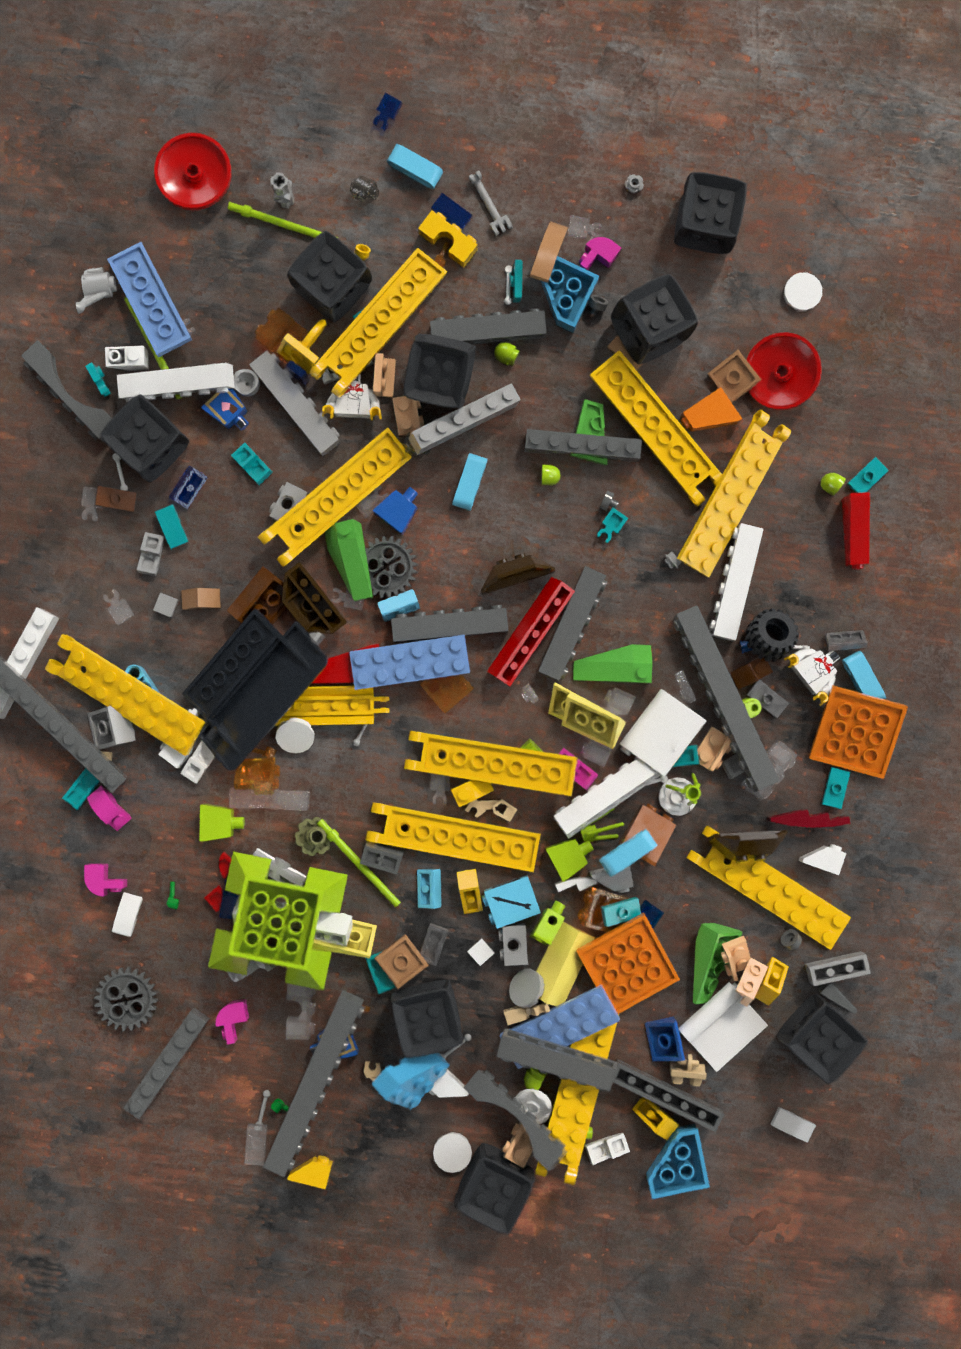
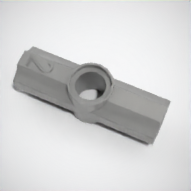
(282, 190)
(282, 870)

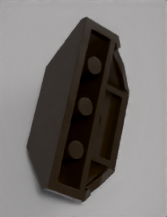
(515, 571)
(309, 602)
(747, 844)

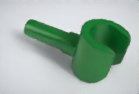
(172, 902)
(278, 1104)

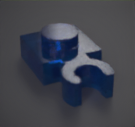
(388, 109)

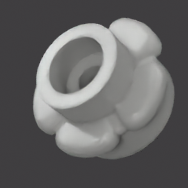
(634, 188)
(671, 560)

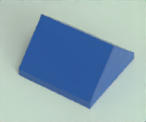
(664, 1040)

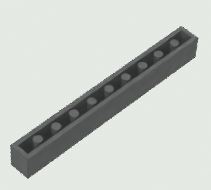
(726, 699)
(59, 727)
(313, 1083)

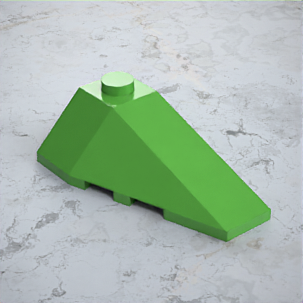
(348, 552)
(623, 664)
(709, 959)

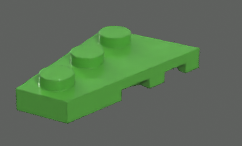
(591, 423)

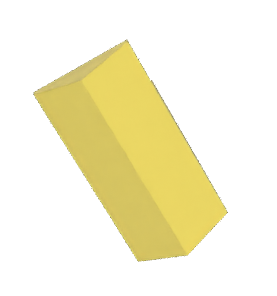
(585, 717)
(359, 942)
(562, 963)

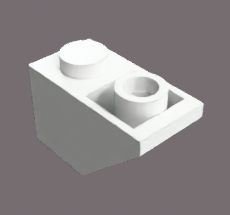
(127, 358)

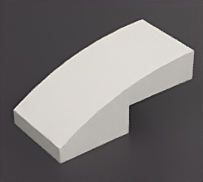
(198, 763)
(581, 882)
(127, 914)
(606, 1148)

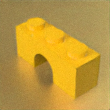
(436, 227)

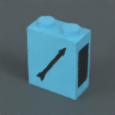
(511, 902)

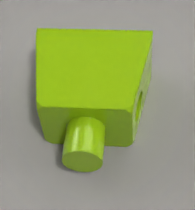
(218, 822)
(569, 857)
(543, 931)

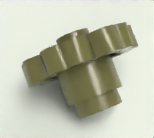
(311, 837)

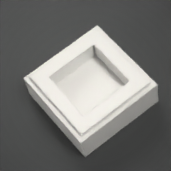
(480, 952)

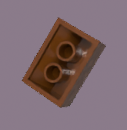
(261, 593)

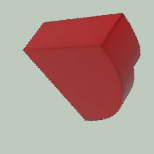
(224, 864)
(214, 898)

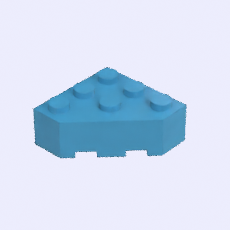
(569, 292)
(410, 1079)
(678, 1165)

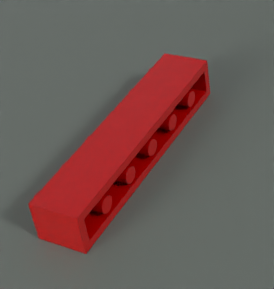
(530, 631)

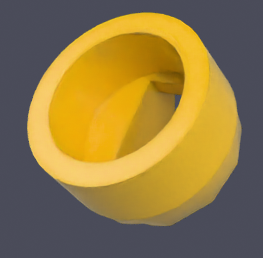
(362, 251)

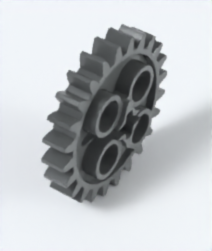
(396, 581)
(130, 1015)

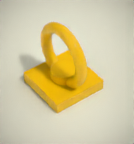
(300, 351)

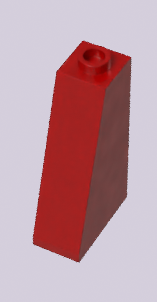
(856, 529)
(339, 669)

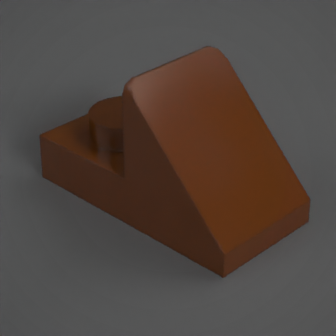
(751, 672)

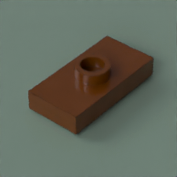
(115, 498)

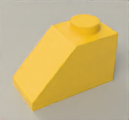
(471, 791)
(469, 891)
(772, 981)
(655, 1117)
(312, 1172)

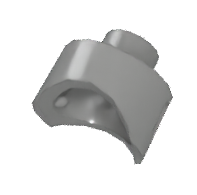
(246, 382)

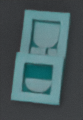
(251, 463)
(171, 526)

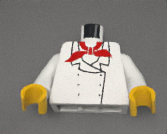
(355, 403)
(815, 671)

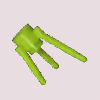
(690, 791)
(591, 832)

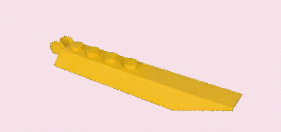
(335, 706)

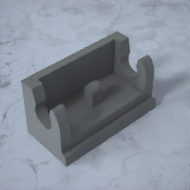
(382, 857)

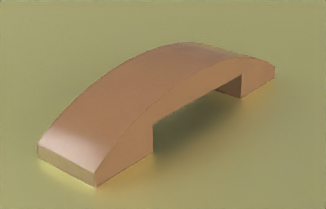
(548, 251)

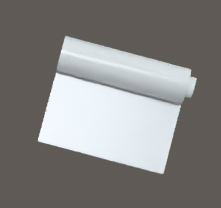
(662, 732)
(722, 1027)

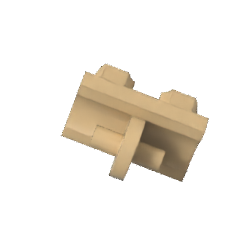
(687, 1069)

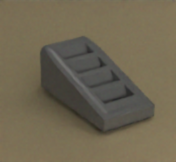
(832, 993)

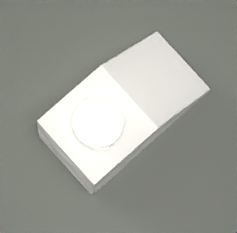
(825, 858)
(448, 1086)

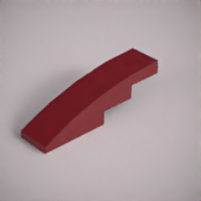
(802, 819)

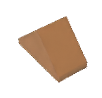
(201, 598)

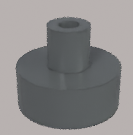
(597, 304)
(608, 501)
(791, 940)

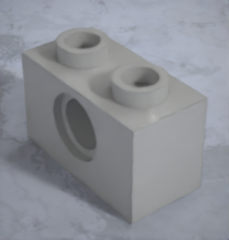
(286, 492)
(514, 956)

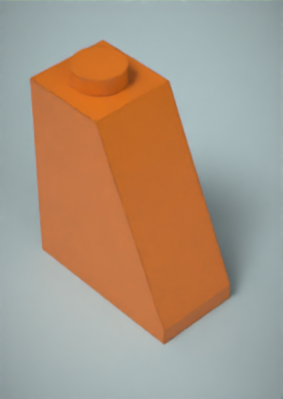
(711, 412)

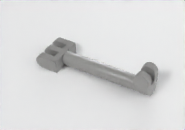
(498, 221)

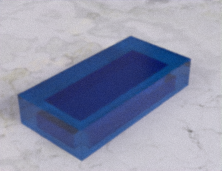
(452, 211)
(297, 372)

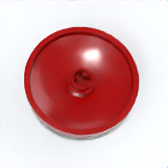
(193, 171)
(787, 370)

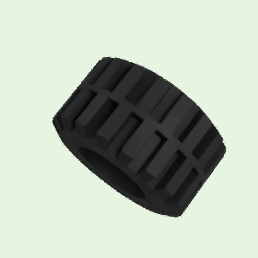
(780, 625)

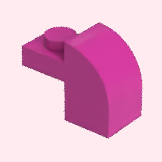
(601, 249)
(584, 775)
(107, 809)
(97, 880)
(229, 1015)

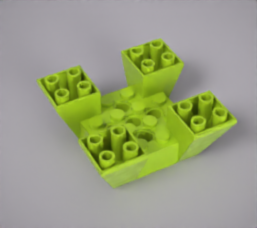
(258, 894)

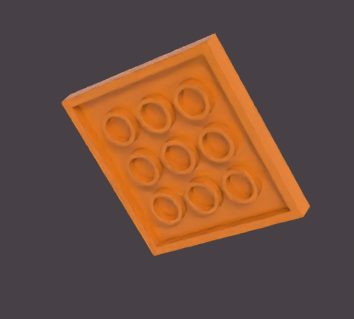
(858, 732)
(628, 963)

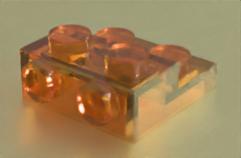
(276, 329)
(447, 690)
(258, 775)
(591, 914)

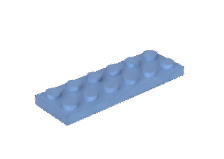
(149, 299)
(409, 662)
(572, 1019)

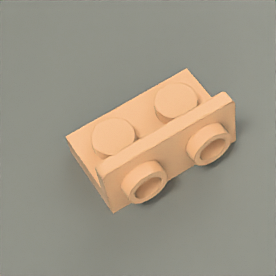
(384, 376)
(407, 415)
(713, 748)
(736, 956)
(751, 981)
(519, 1147)

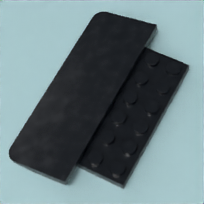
(252, 685)

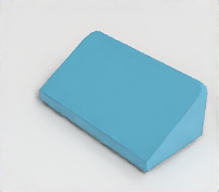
(401, 604)
(429, 888)

